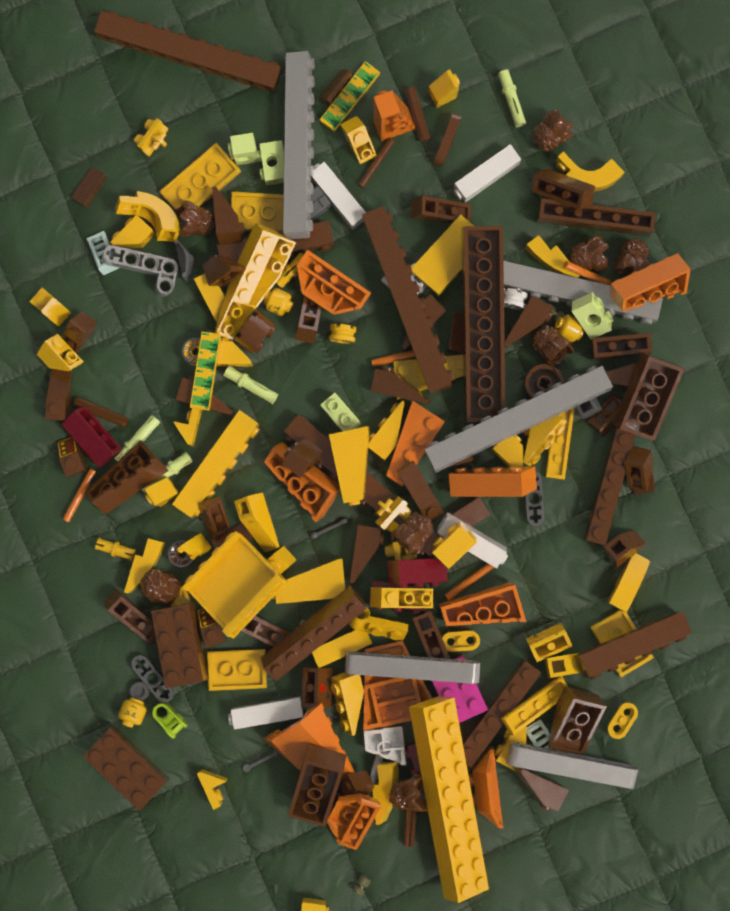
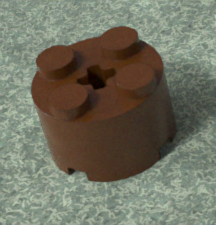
(255, 332)
(541, 373)

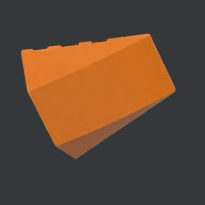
(388, 697)
(311, 729)

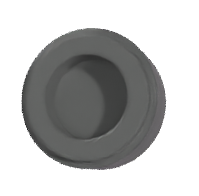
(139, 691)

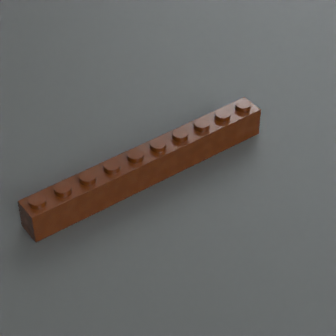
(187, 51)
(407, 300)
(374, 491)

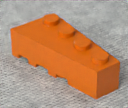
(651, 283)
(416, 434)
(492, 482)
(313, 490)
(484, 607)

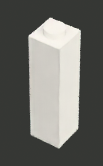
(486, 174)
(338, 195)
(485, 548)
(266, 712)

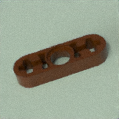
(447, 139)

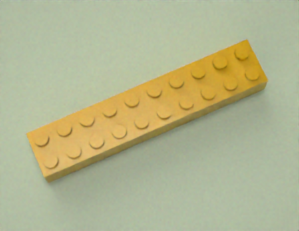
(449, 798)

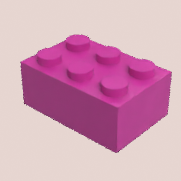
(466, 695)

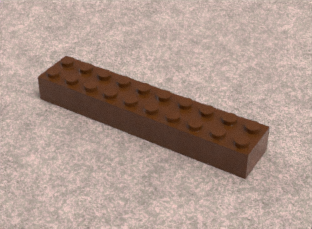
(483, 321)

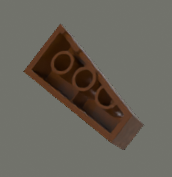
(127, 477)

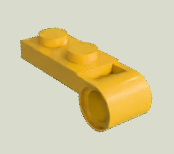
(379, 626)

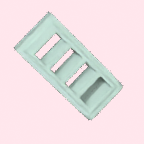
(103, 268)
(534, 726)

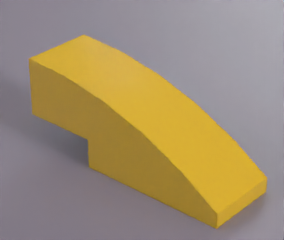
(550, 259)
(212, 294)
(144, 563)
(629, 582)
(340, 646)
(388, 776)

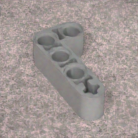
(139, 266)

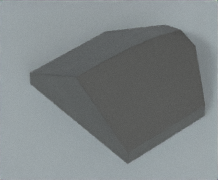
(186, 261)

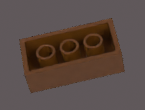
(648, 396)
(179, 645)
(126, 767)
(317, 785)

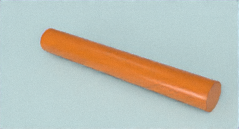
(586, 273)
(391, 358)
(79, 495)
(468, 581)

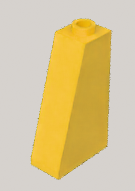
(350, 459)
(316, 584)

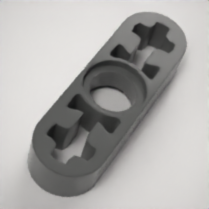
(540, 503)
(144, 678)

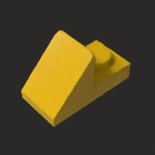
(50, 307)
(190, 431)
(209, 782)

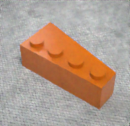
(391, 115)

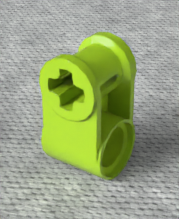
(169, 720)

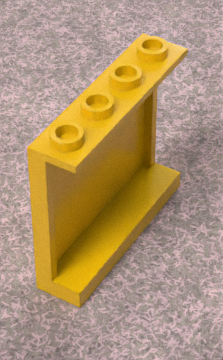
(234, 583)

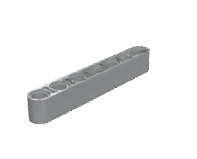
(412, 667)
(572, 765)

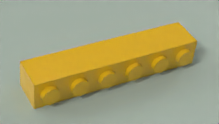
(216, 464)

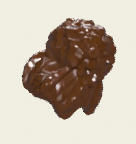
(552, 131)
(194, 220)
(590, 254)
(632, 257)
(551, 345)
(413, 532)
(160, 586)
(409, 794)

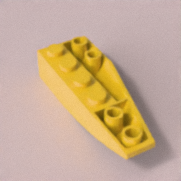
(264, 261)

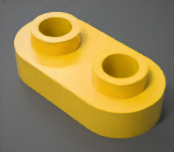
(460, 642)
(624, 721)

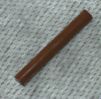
(375, 164)

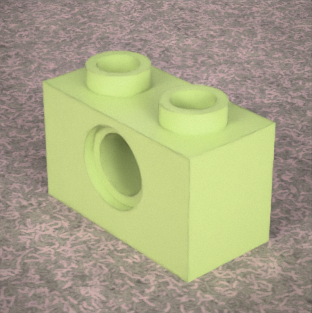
(243, 149)
(268, 152)
(593, 325)
(340, 413)

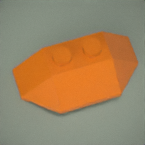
(329, 286)
(486, 788)
(352, 818)

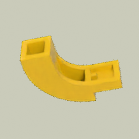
(600, 178)
(154, 210)

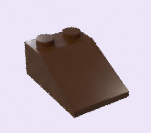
(575, 720)

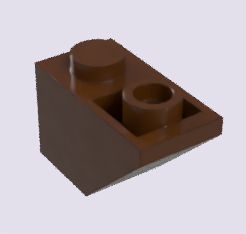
(79, 331)
(623, 547)
(355, 783)

